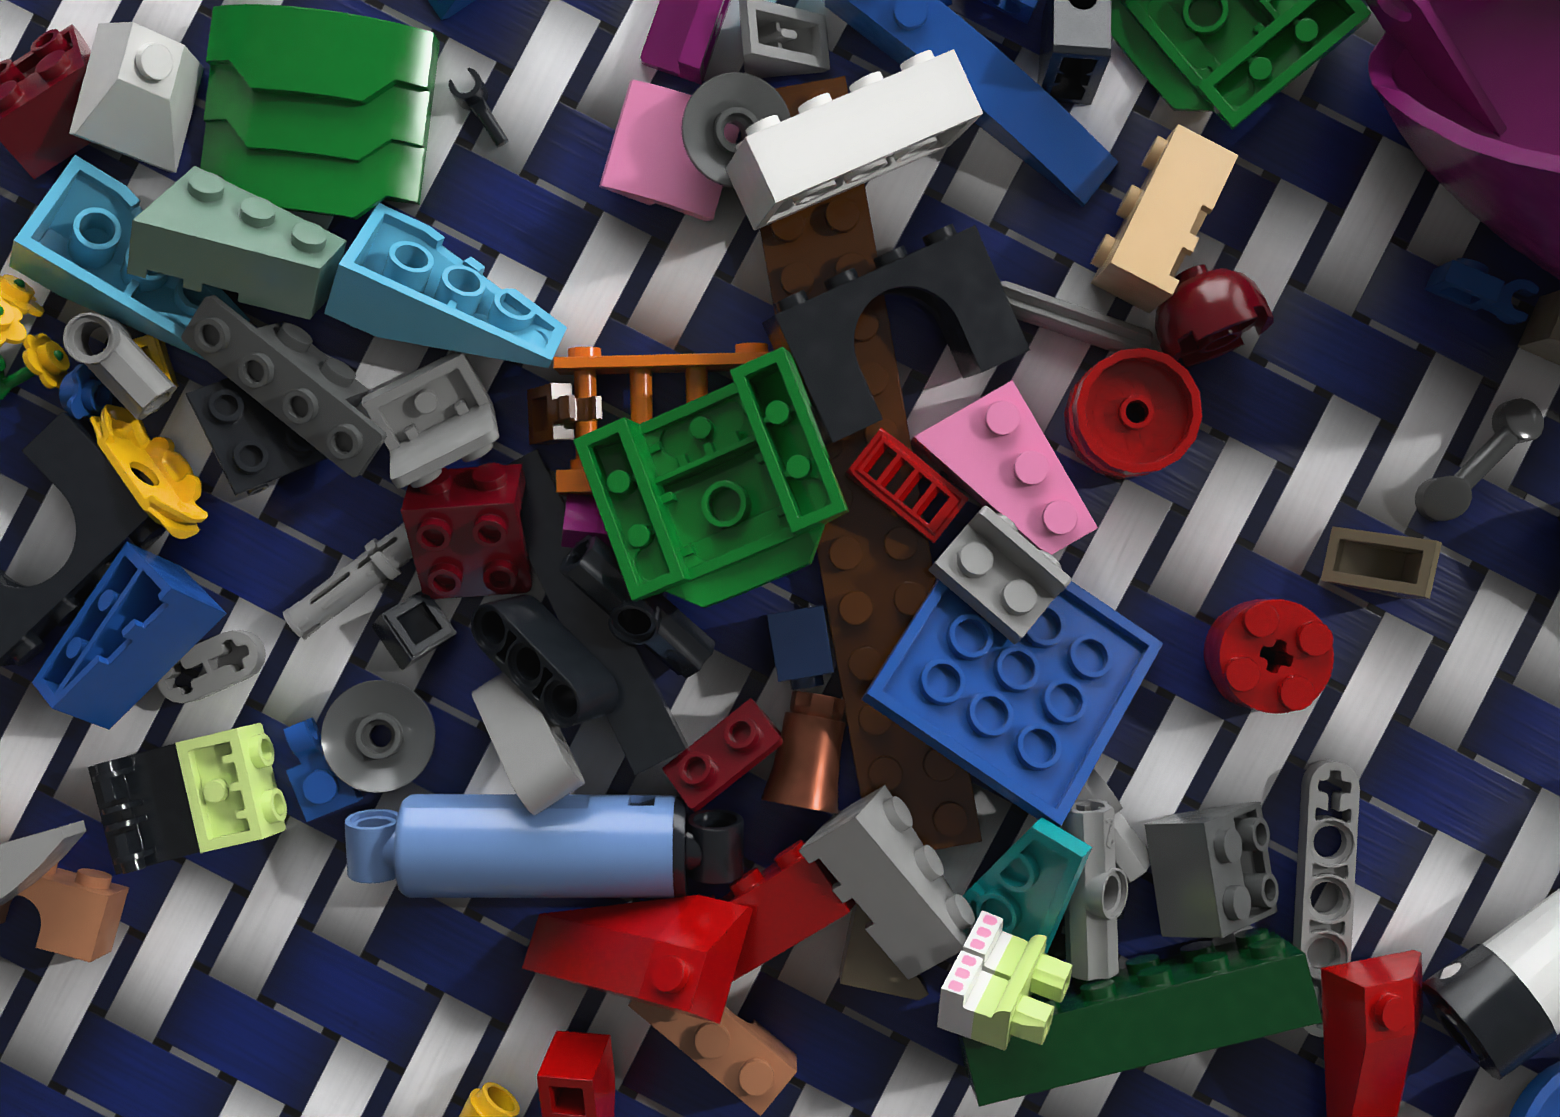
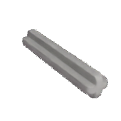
(1075, 320)

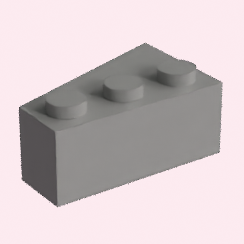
(893, 881)

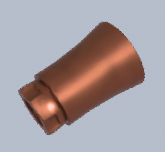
(809, 757)

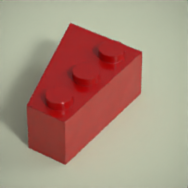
(787, 904)

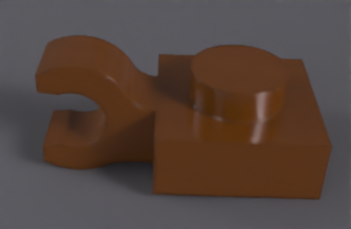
(555, 411)

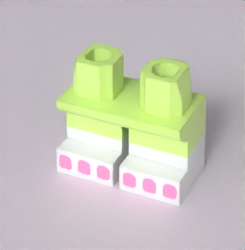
(993, 986)

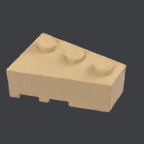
(1162, 218)

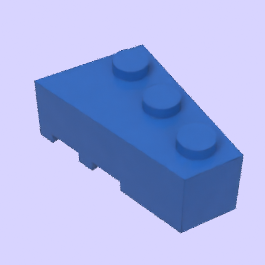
(126, 637)

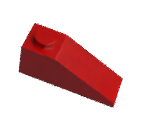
(577, 1076)

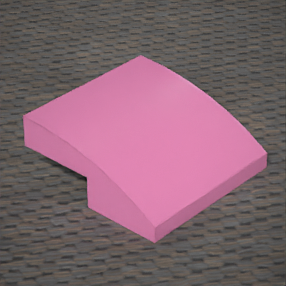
(650, 157)

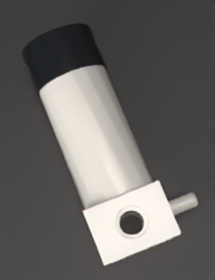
(1504, 993)

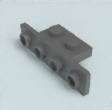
(291, 380)

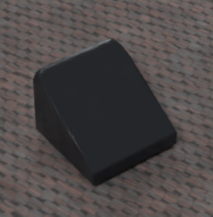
(413, 629)

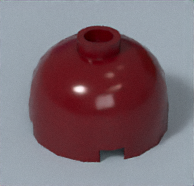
(1210, 314)

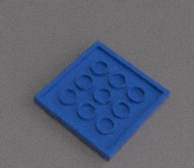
(1020, 713)

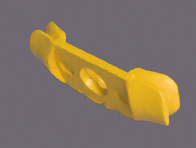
(175, 486)

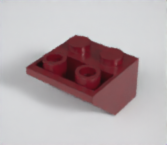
(41, 100)

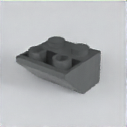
(1211, 870)

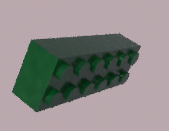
(1154, 1015)

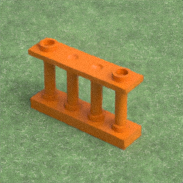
(588, 362)

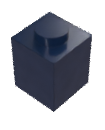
(801, 646)

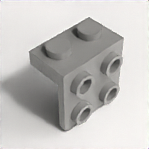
(433, 419)

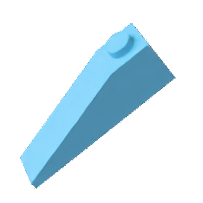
(81, 252)
(417, 292)

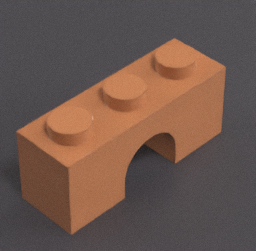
(76, 911)
(734, 1052)

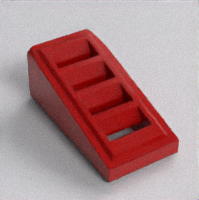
(902, 455)

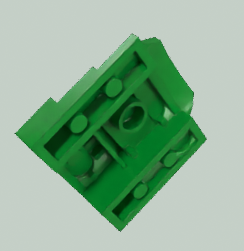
(1229, 51)
(318, 107)
(716, 488)

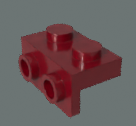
(723, 755)

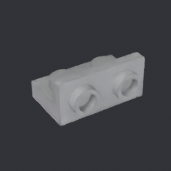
(1000, 573)

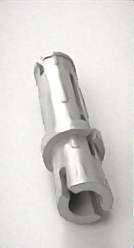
(379, 561)

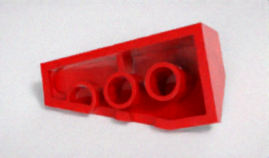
(650, 951)

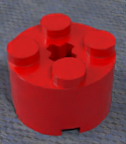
(1301, 655)

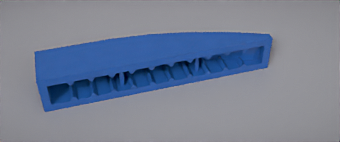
(1012, 103)

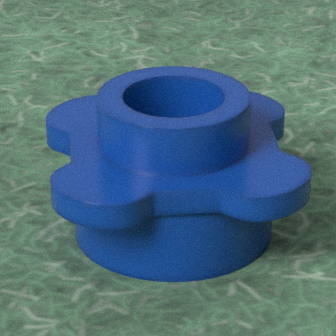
(83, 393)

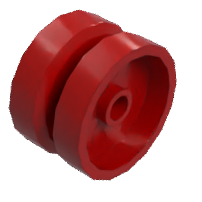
(1157, 390)

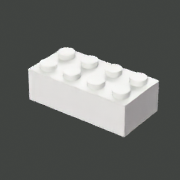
(852, 137)

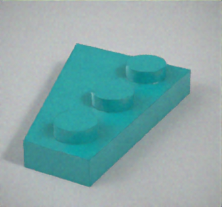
(1032, 882)

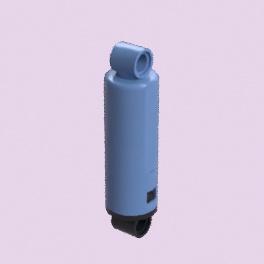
(567, 851)

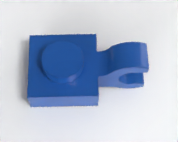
(1471, 286)
(313, 780)

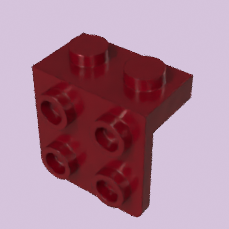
(469, 532)

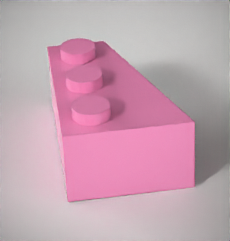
(1009, 466)

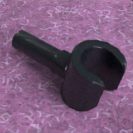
(476, 102)

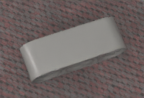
(527, 745)

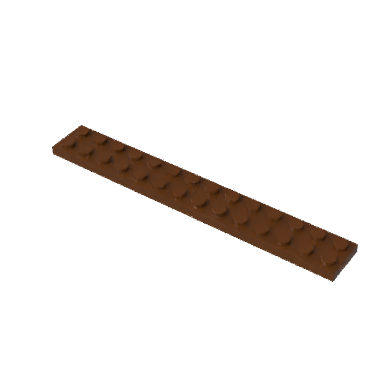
(870, 556)

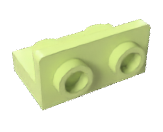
(232, 787)

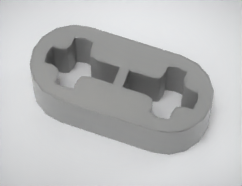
(217, 677)

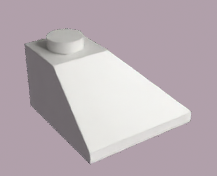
(138, 94)

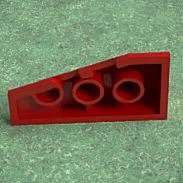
(1370, 1032)

